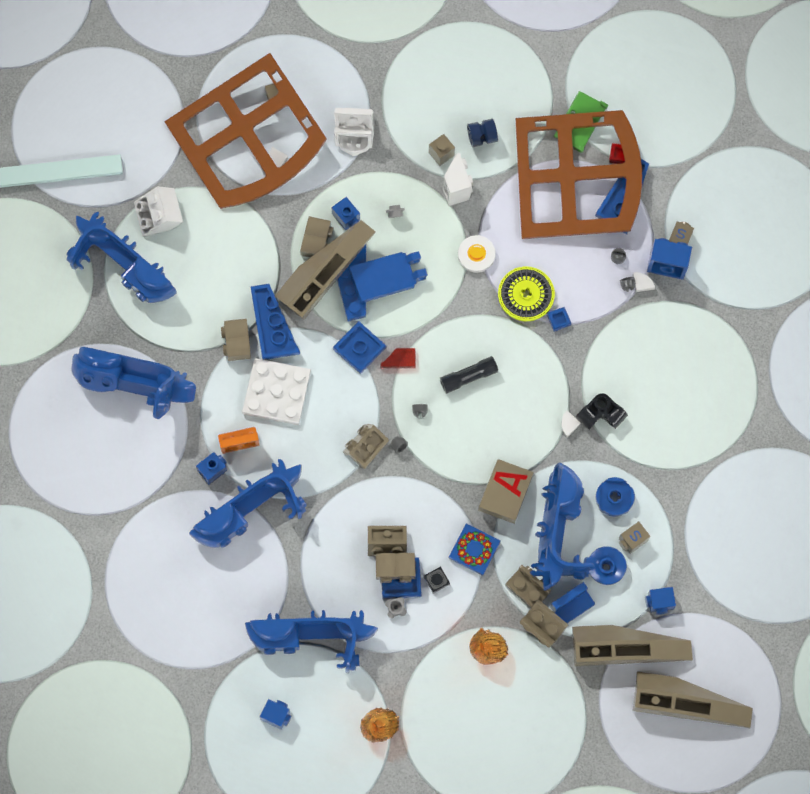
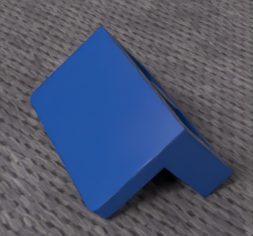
(573, 603)

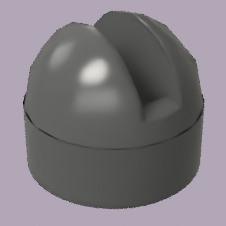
(618, 259)
(627, 283)
(420, 408)
(399, 444)

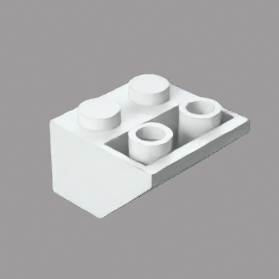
(457, 183)
(158, 211)

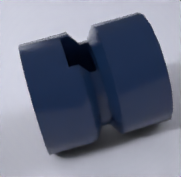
(482, 132)

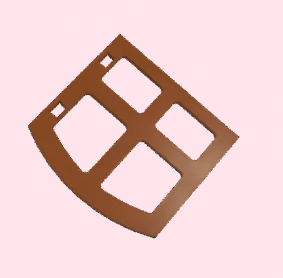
(243, 127)
(568, 174)

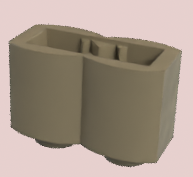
(315, 236)
(237, 340)
(395, 566)

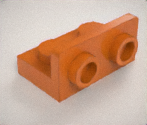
(238, 440)

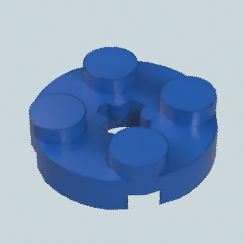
(622, 489)

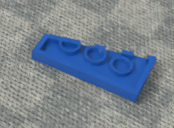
(613, 202)
(352, 306)
(272, 328)

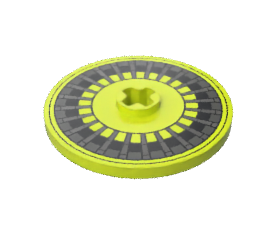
(533, 306)

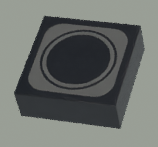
(436, 580)

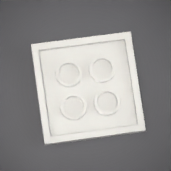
(276, 391)

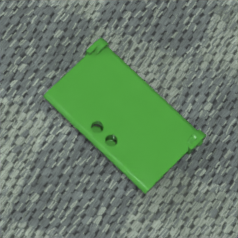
(584, 104)

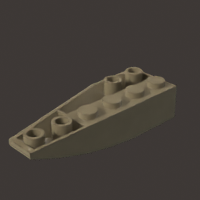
(322, 270)
(625, 646)
(686, 700)

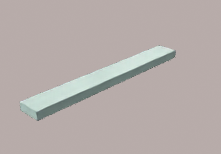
(60, 171)

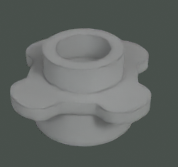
(395, 211)
(399, 602)

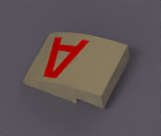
(505, 491)

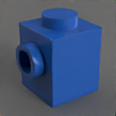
(345, 213)
(212, 467)
(660, 600)
(276, 714)

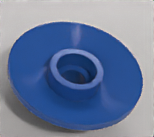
(614, 559)

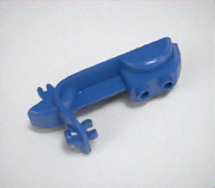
(140, 275)
(111, 371)
(561, 503)
(229, 519)
(284, 634)

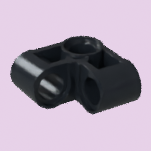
(611, 413)

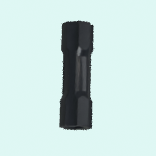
(457, 379)

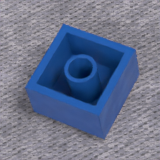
(669, 258)

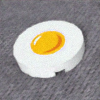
(476, 254)

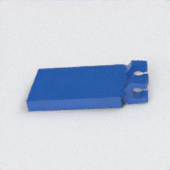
(386, 276)

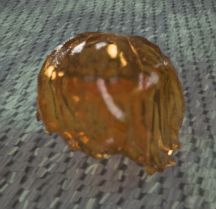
(488, 647)
(379, 725)

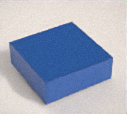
(559, 319)

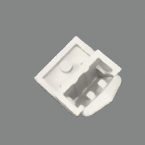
(354, 130)

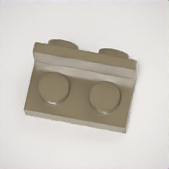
(365, 445)
(387, 539)
(527, 587)
(543, 624)

